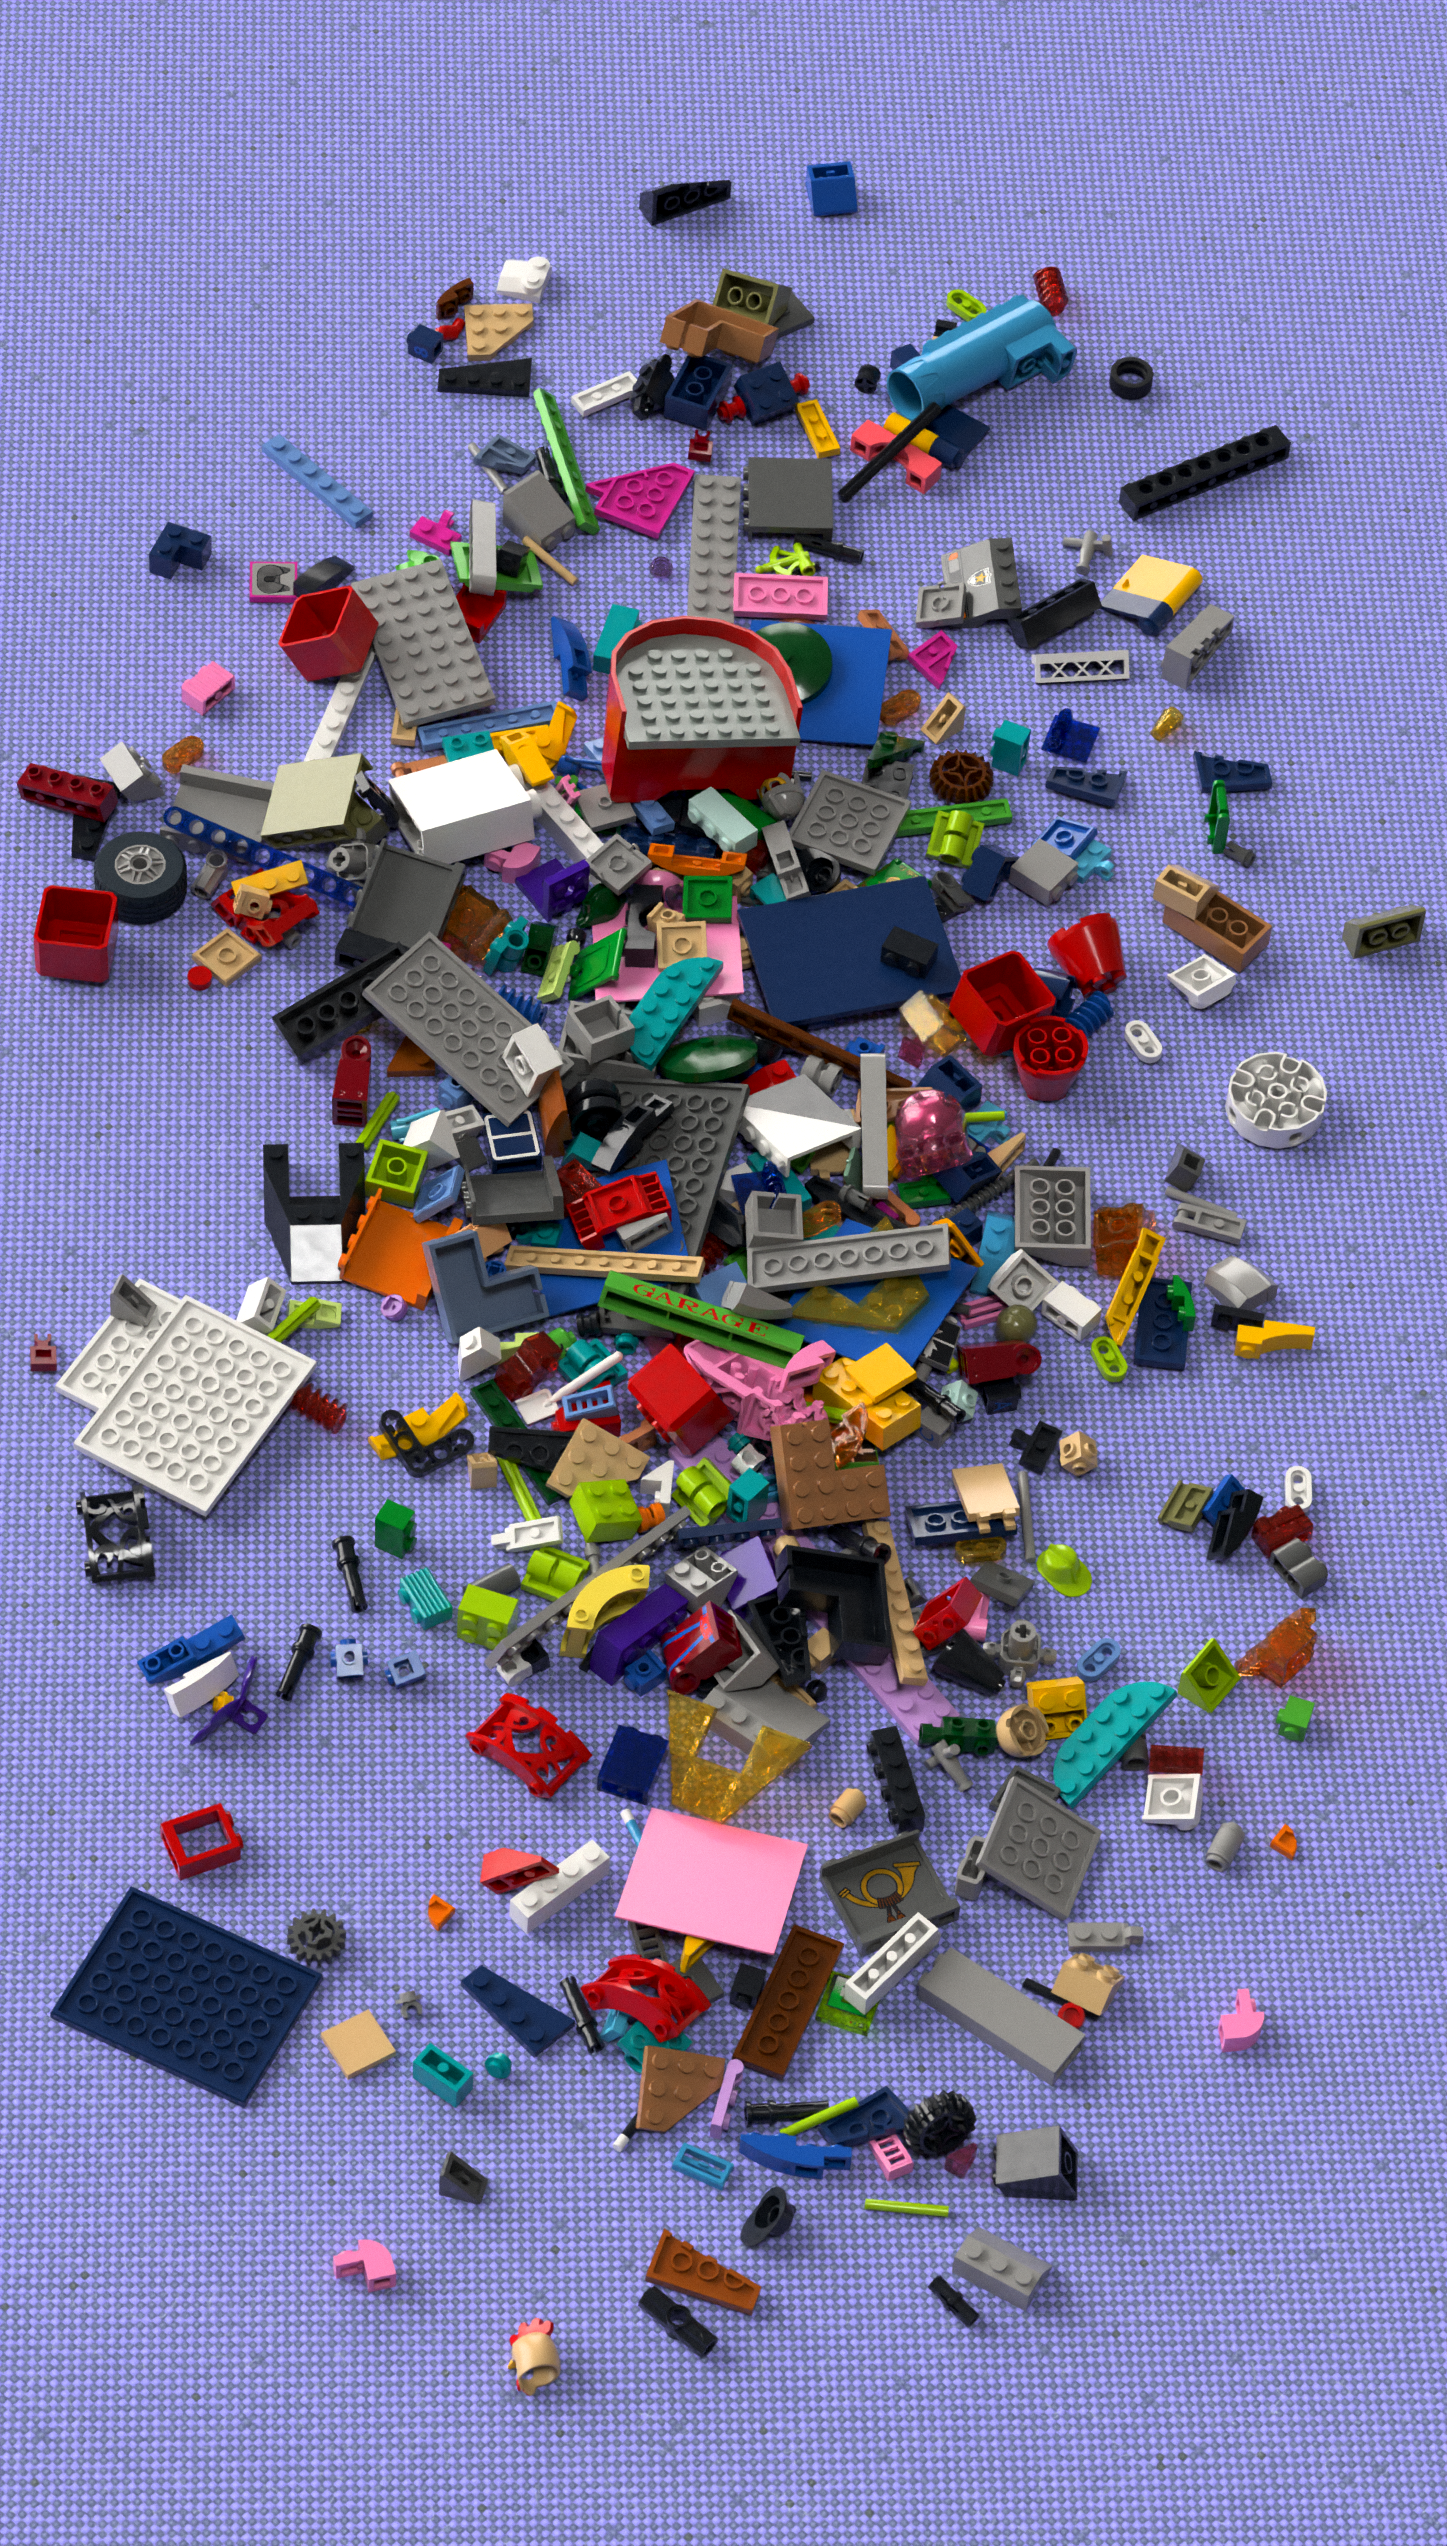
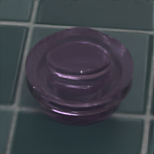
(661, 567)

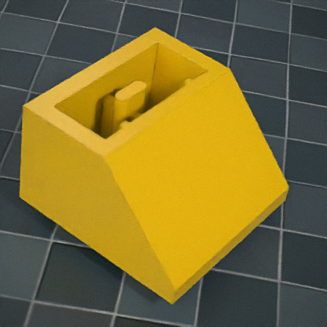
(1060, 1702)

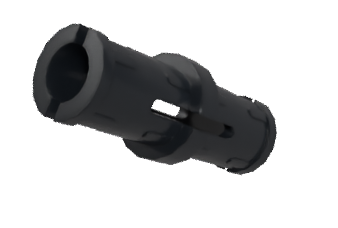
(953, 2301)

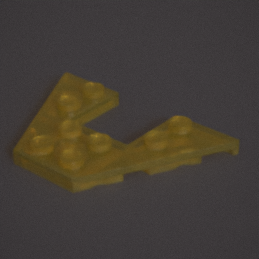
(884, 1308)
(711, 1788)

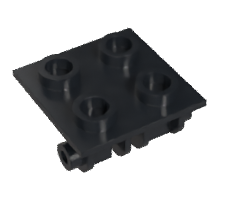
(890, 777)

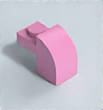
(519, 862)
(1241, 2029)
(371, 2260)

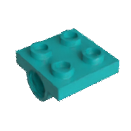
(466, 745)
(508, 950)
(584, 1356)
(640, 2036)

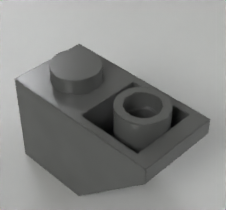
(1184, 1168)

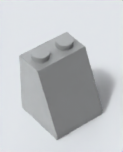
(538, 512)

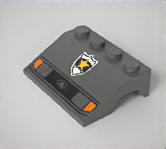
(989, 578)

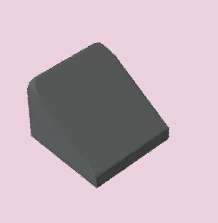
(471, 1154)
(914, 1592)

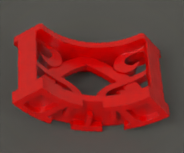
(267, 931)
(512, 1712)
(676, 1994)

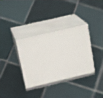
(435, 1136)

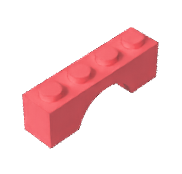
(921, 468)

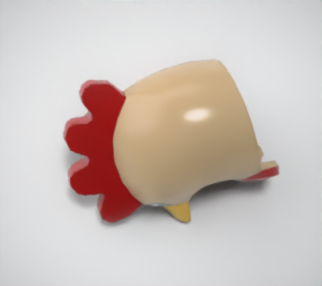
(534, 2350)

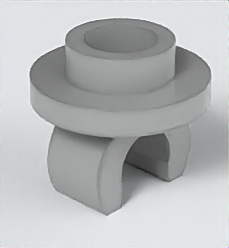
(409, 1998)

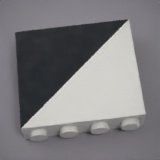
(795, 1121)

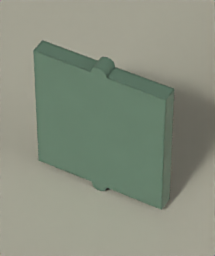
(853, 1170)

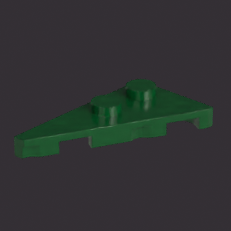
(893, 748)

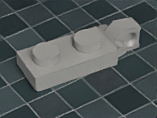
(1102, 1937)

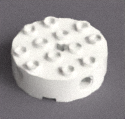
(1276, 1100)

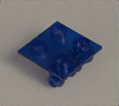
(1070, 737)
(767, 1180)

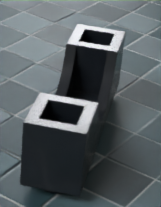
(641, 944)

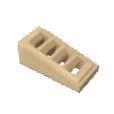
(1008, 1152)

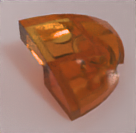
(849, 1434)

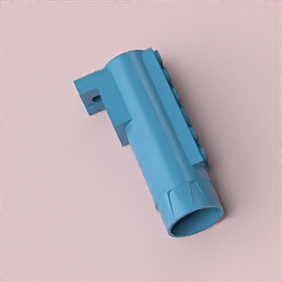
(1002, 344)

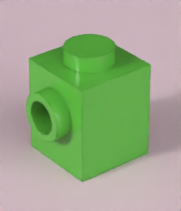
(1295, 1718)

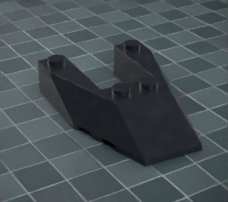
(313, 1229)

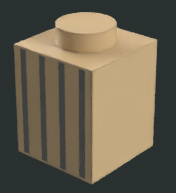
(820, 1651)

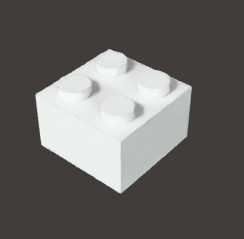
(531, 1058)

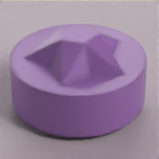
(394, 1307)

